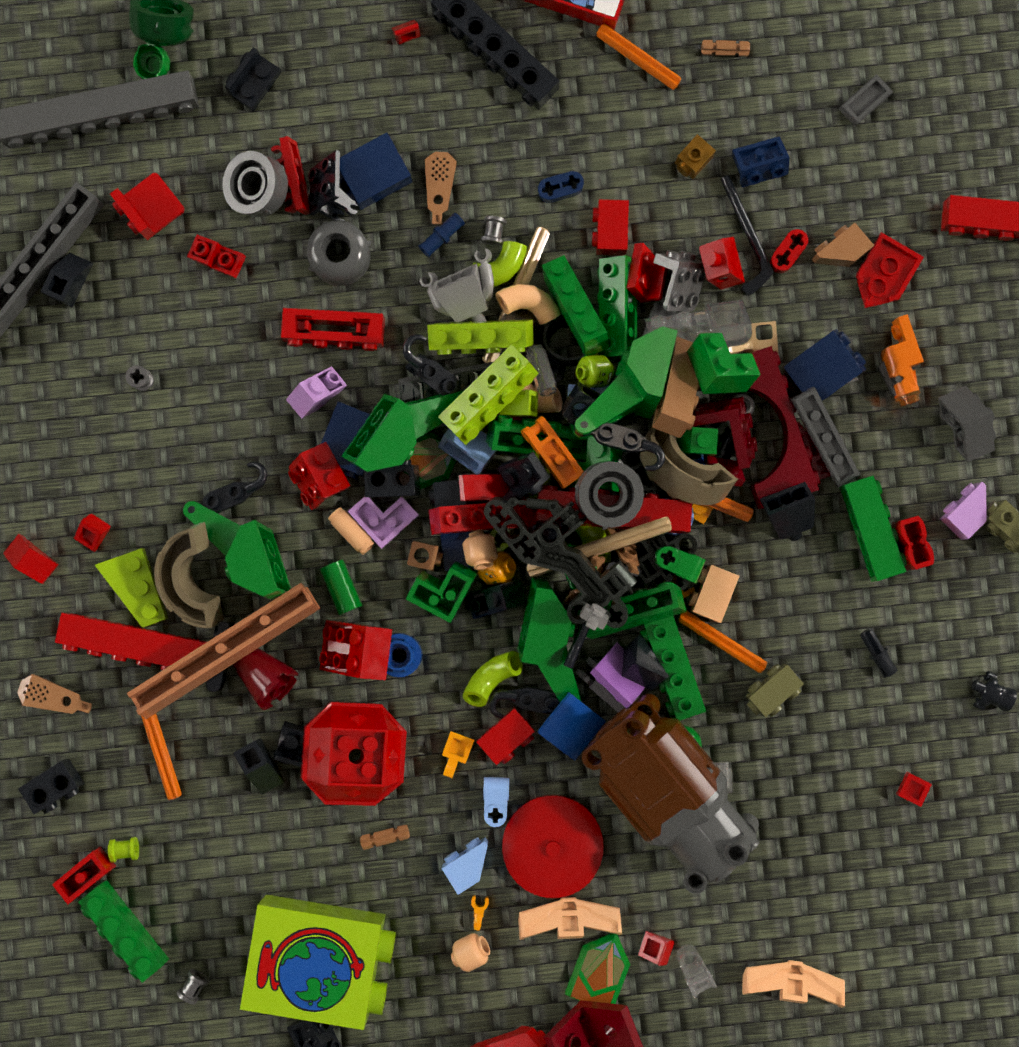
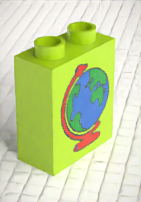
(316, 962)

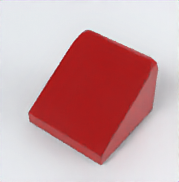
(406, 31)
(92, 532)
(656, 948)

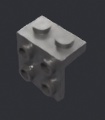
(685, 280)

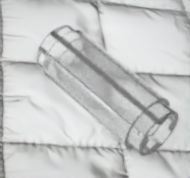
(545, 380)

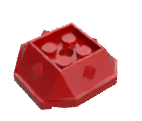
(334, 735)

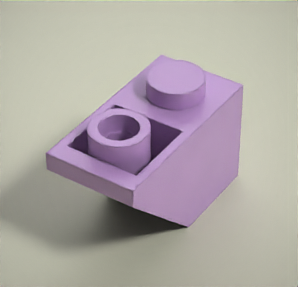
(315, 392)
(968, 512)

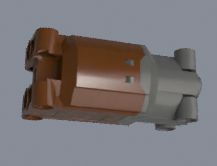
(672, 792)

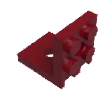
(740, 422)
(591, 1026)

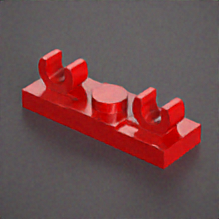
(296, 180)

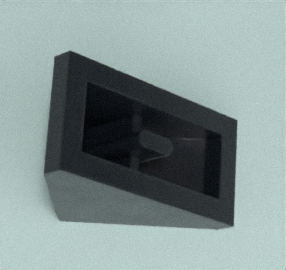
(642, 665)

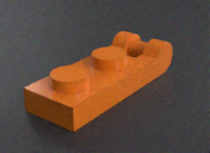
(553, 452)

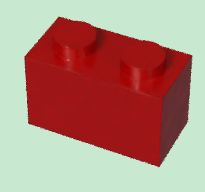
(611, 227)
(506, 737)
(83, 875)

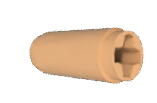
(351, 530)

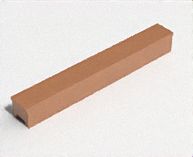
(223, 650)

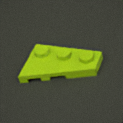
(135, 586)

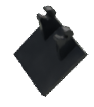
(325, 189)

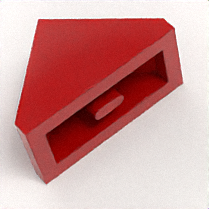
(30, 559)

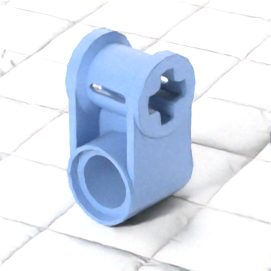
(495, 796)

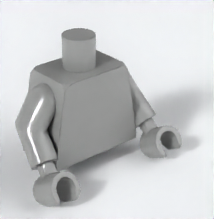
(464, 292)

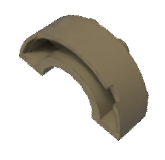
(684, 477)
(177, 584)

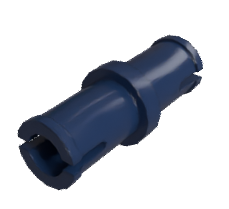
(441, 235)

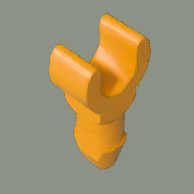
(478, 911)

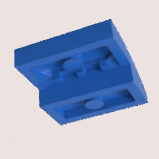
(571, 726)

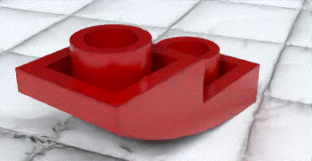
(216, 256)

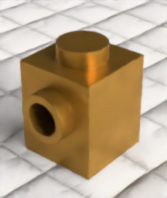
(694, 157)

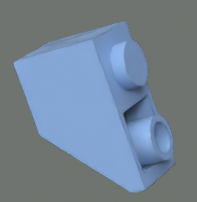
(466, 867)

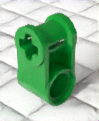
(683, 565)

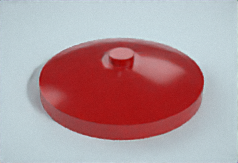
(552, 846)

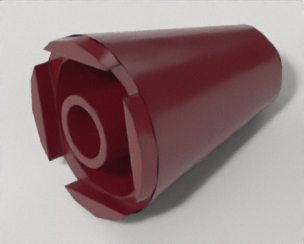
(265, 677)

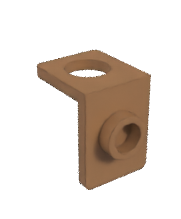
(433, 561)

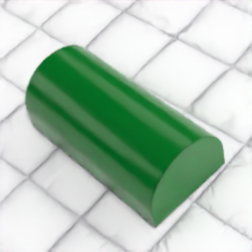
(341, 587)

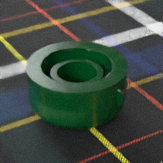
(161, 21)

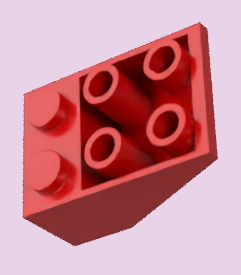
(355, 650)

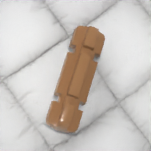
(725, 48)
(384, 837)

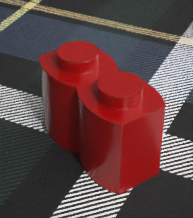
(913, 542)

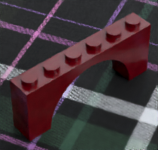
(795, 457)

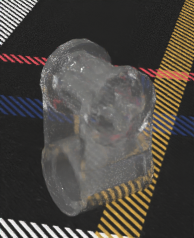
(696, 974)

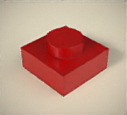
(913, 789)

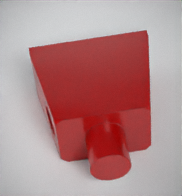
(720, 261)

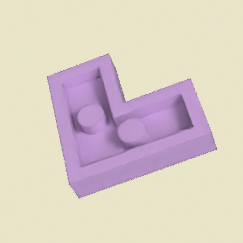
(383, 526)

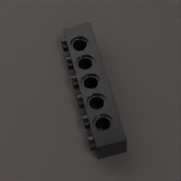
(510, 50)

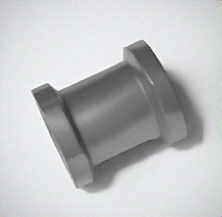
(491, 222)
(136, 371)
(193, 986)

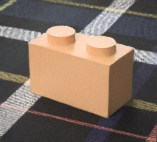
(714, 593)

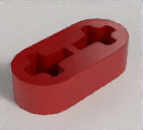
(784, 248)

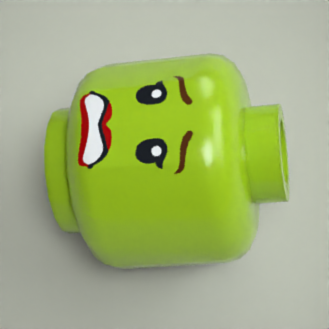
(594, 371)

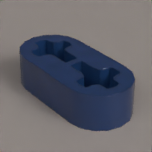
(559, 181)

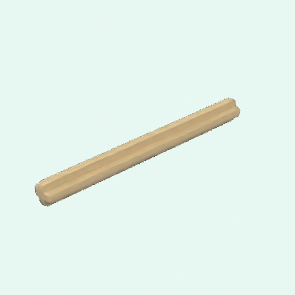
(526, 271)
(615, 541)

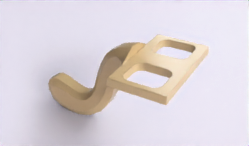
(755, 344)

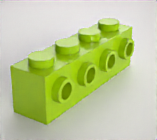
(480, 335)
(488, 394)

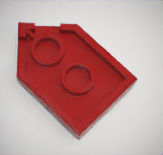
(886, 271)

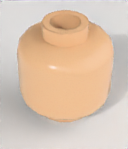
(480, 550)
(470, 952)

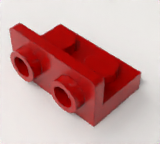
(645, 278)

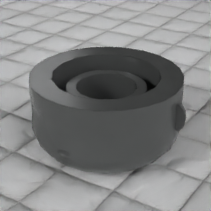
(241, 179)
(343, 272)
(629, 499)

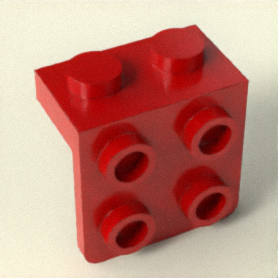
(148, 206)
(317, 475)

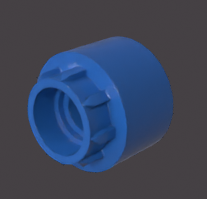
(413, 659)

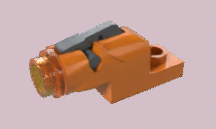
(898, 363)

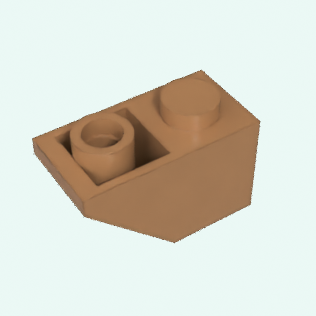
(845, 248)

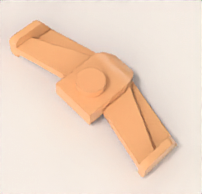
(569, 918)
(795, 982)

